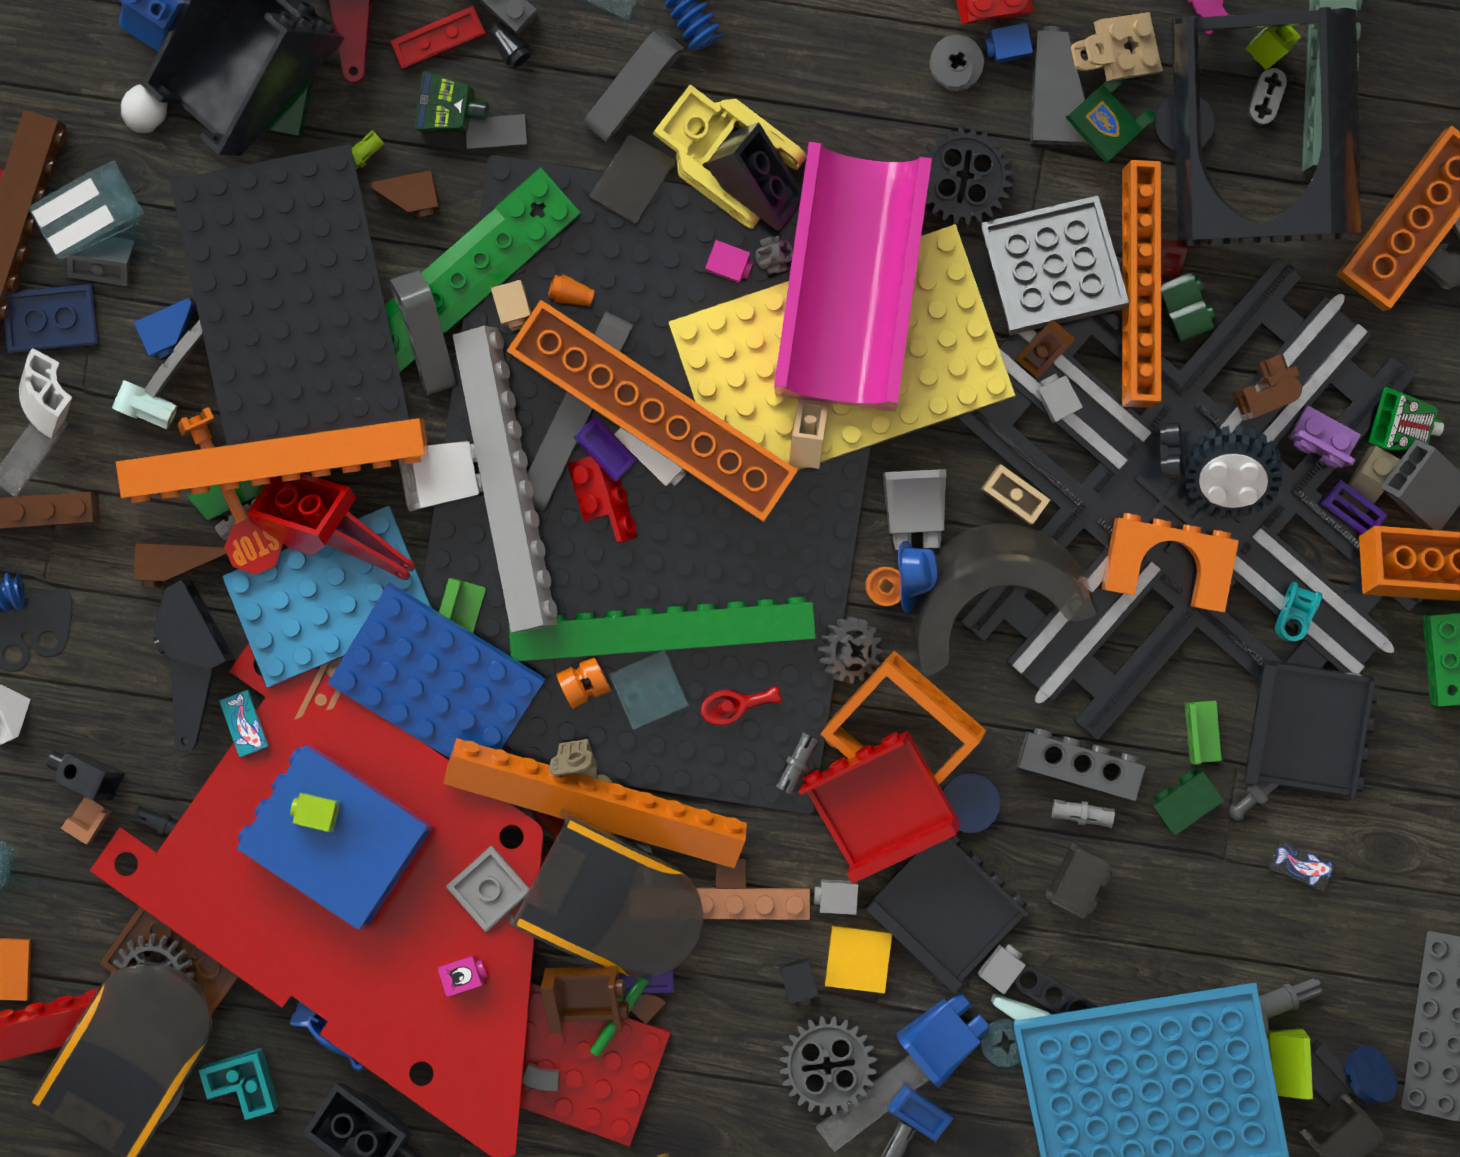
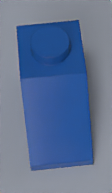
(165, 328)

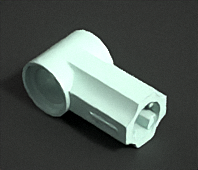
(137, 403)

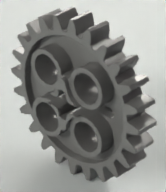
(832, 1092)

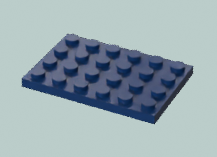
(434, 676)

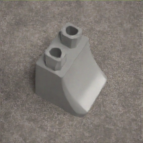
(915, 505)

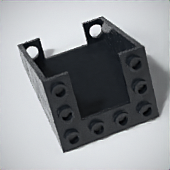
(239, 64)

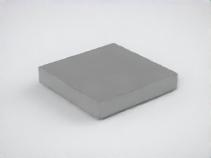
(488, 888)

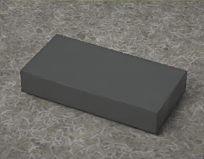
(497, 132)

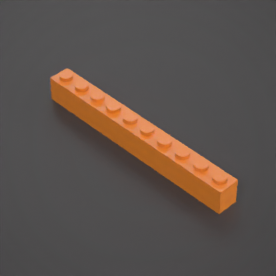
(272, 458)
(599, 802)

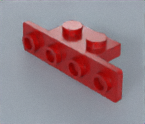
(601, 497)

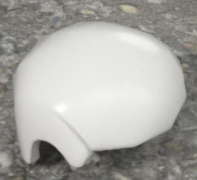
(142, 110)

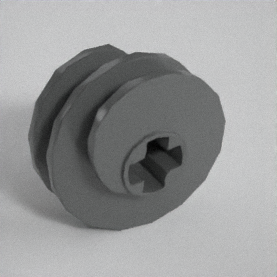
(950, 48)

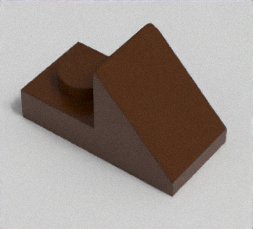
(1044, 348)

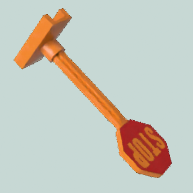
(247, 544)

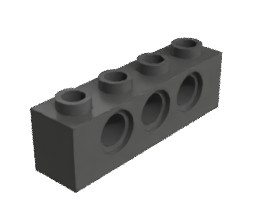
(1125, 784)

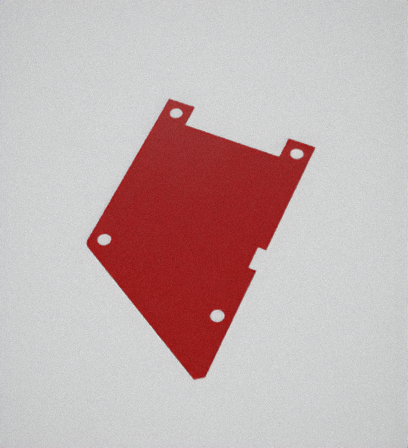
(374, 982)

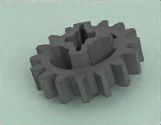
(850, 650)

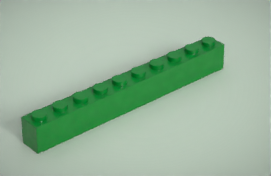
(667, 630)

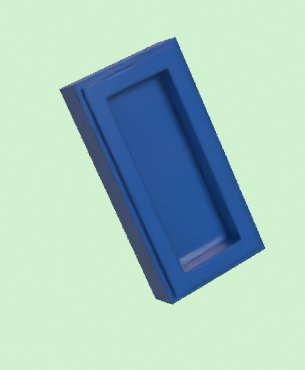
(920, 1113)

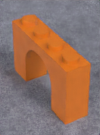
(1212, 555)

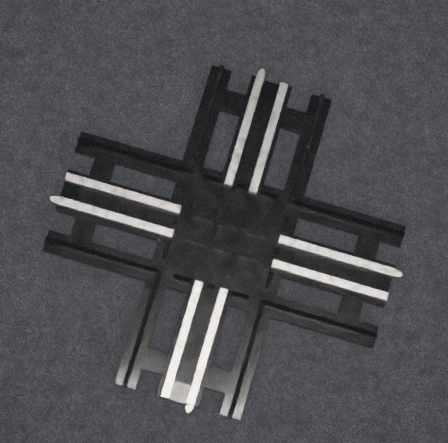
(1132, 483)

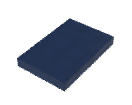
(51, 319)

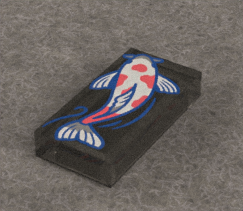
(1301, 865)

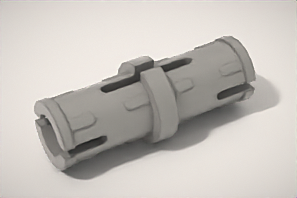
(1083, 813)

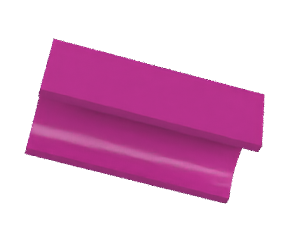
(852, 280)

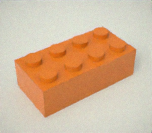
(1410, 563)

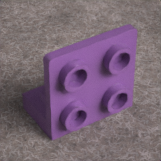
(1324, 436)

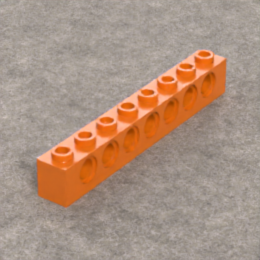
(1142, 283)

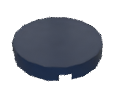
(973, 801)
(1371, 1075)

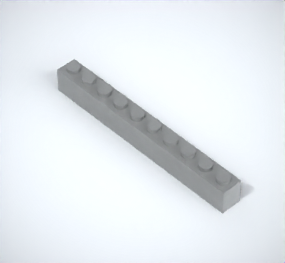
(505, 479)

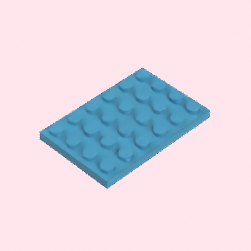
(314, 604)

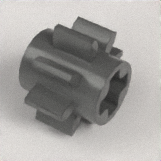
(774, 254)

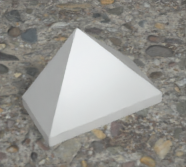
(12, 713)

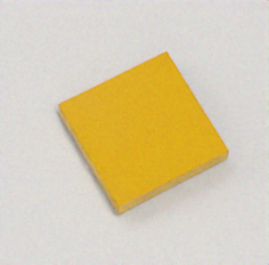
(858, 959)

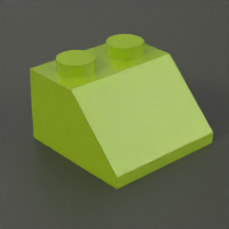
(1291, 1062)

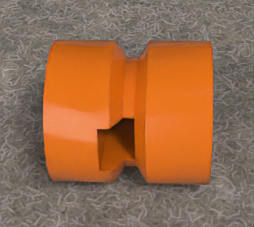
(883, 586)
(573, 686)

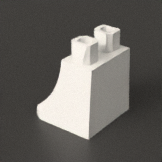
(441, 476)

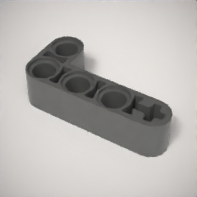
(633, 83)
(424, 331)

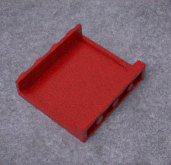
(881, 805)

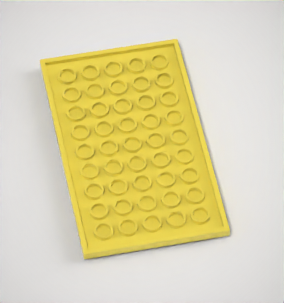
(946, 369)

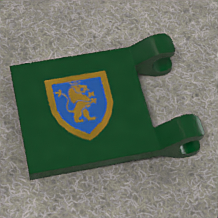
(1106, 122)

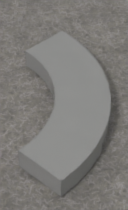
(174, 361)

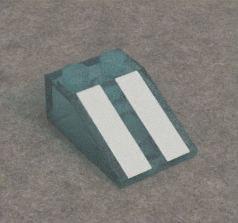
(87, 211)

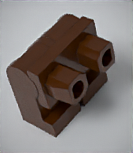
(1276, 389)

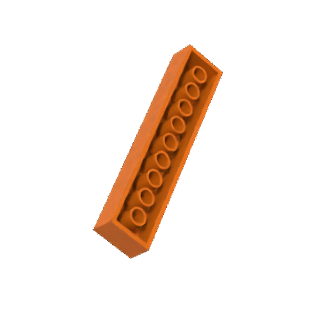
(652, 411)

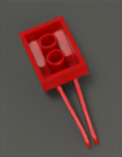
(306, 517)

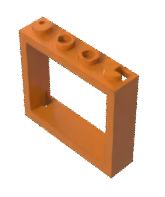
(923, 693)

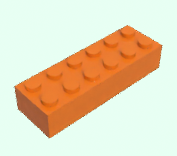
(1408, 226)

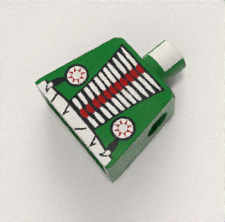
(1403, 420)

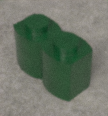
(1185, 307)

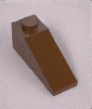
(167, 562)

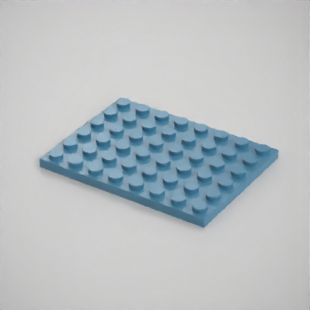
(1154, 1078)

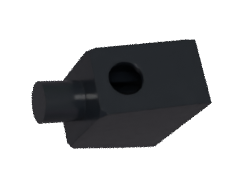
(85, 775)

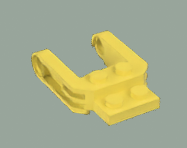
(696, 131)

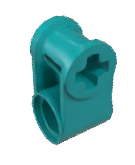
(1298, 611)

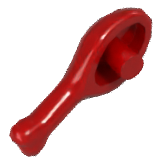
(728, 706)

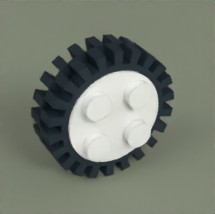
(1233, 471)

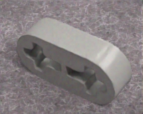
(1273, 99)

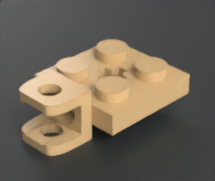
(1108, 50)

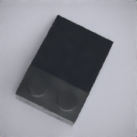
(756, 175)

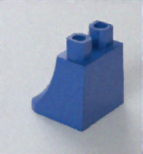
(149, 19)
(941, 1038)

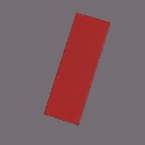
(438, 37)

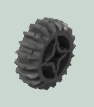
(136, 951)

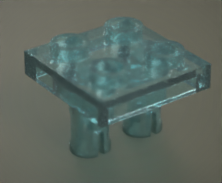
(648, 689)

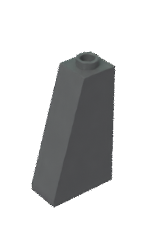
(1054, 90)

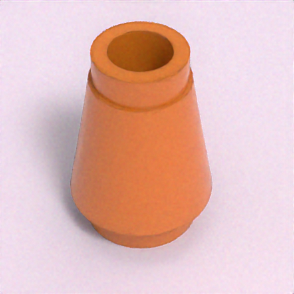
(570, 292)

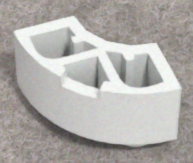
(42, 395)

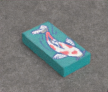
(244, 723)

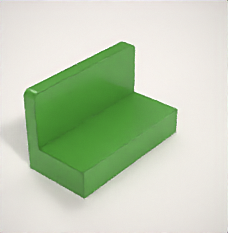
(462, 603)
(1203, 731)

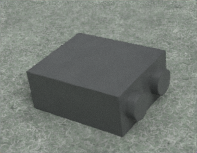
(1425, 486)

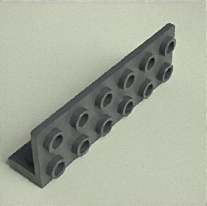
(1434, 1052)

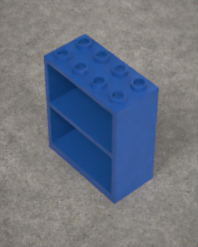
(339, 869)

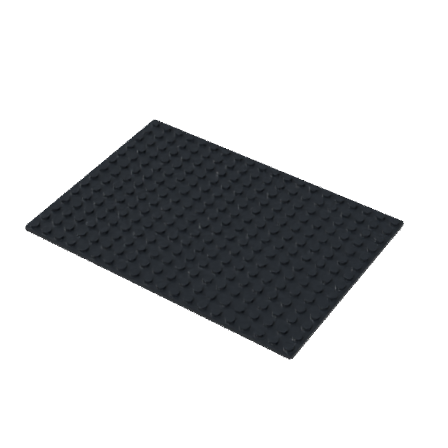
(689, 537)

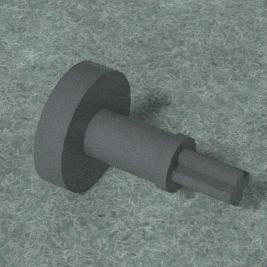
(1287, 998)

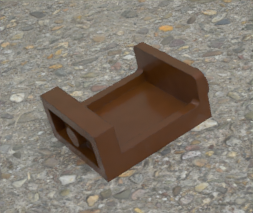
(583, 995)

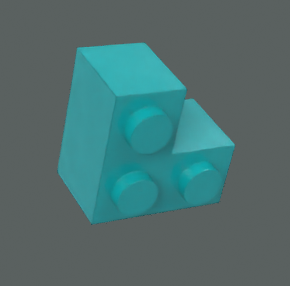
(245, 1074)

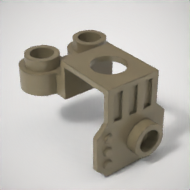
(576, 758)

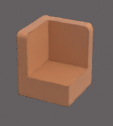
(86, 821)

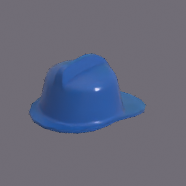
(917, 573)

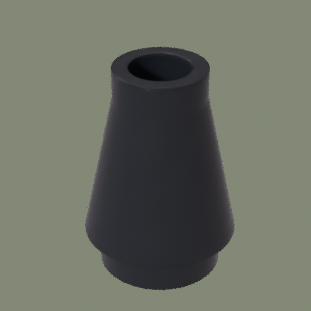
(511, 47)

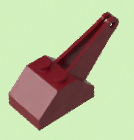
(353, 23)

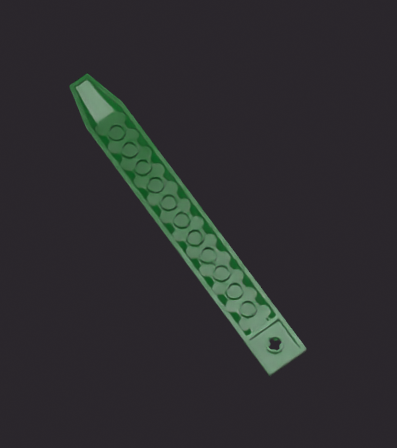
(462, 279)

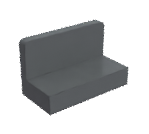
(103, 262)

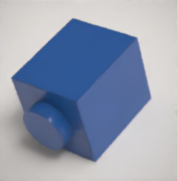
(1009, 43)

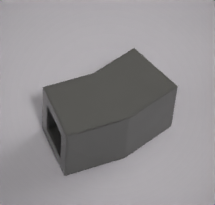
(541, 1078)

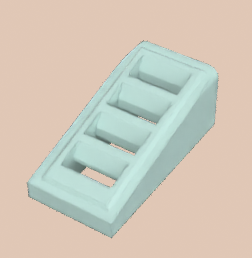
(1016, 1009)

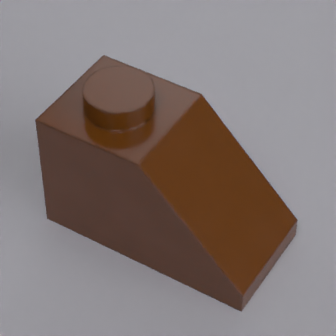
(411, 193)

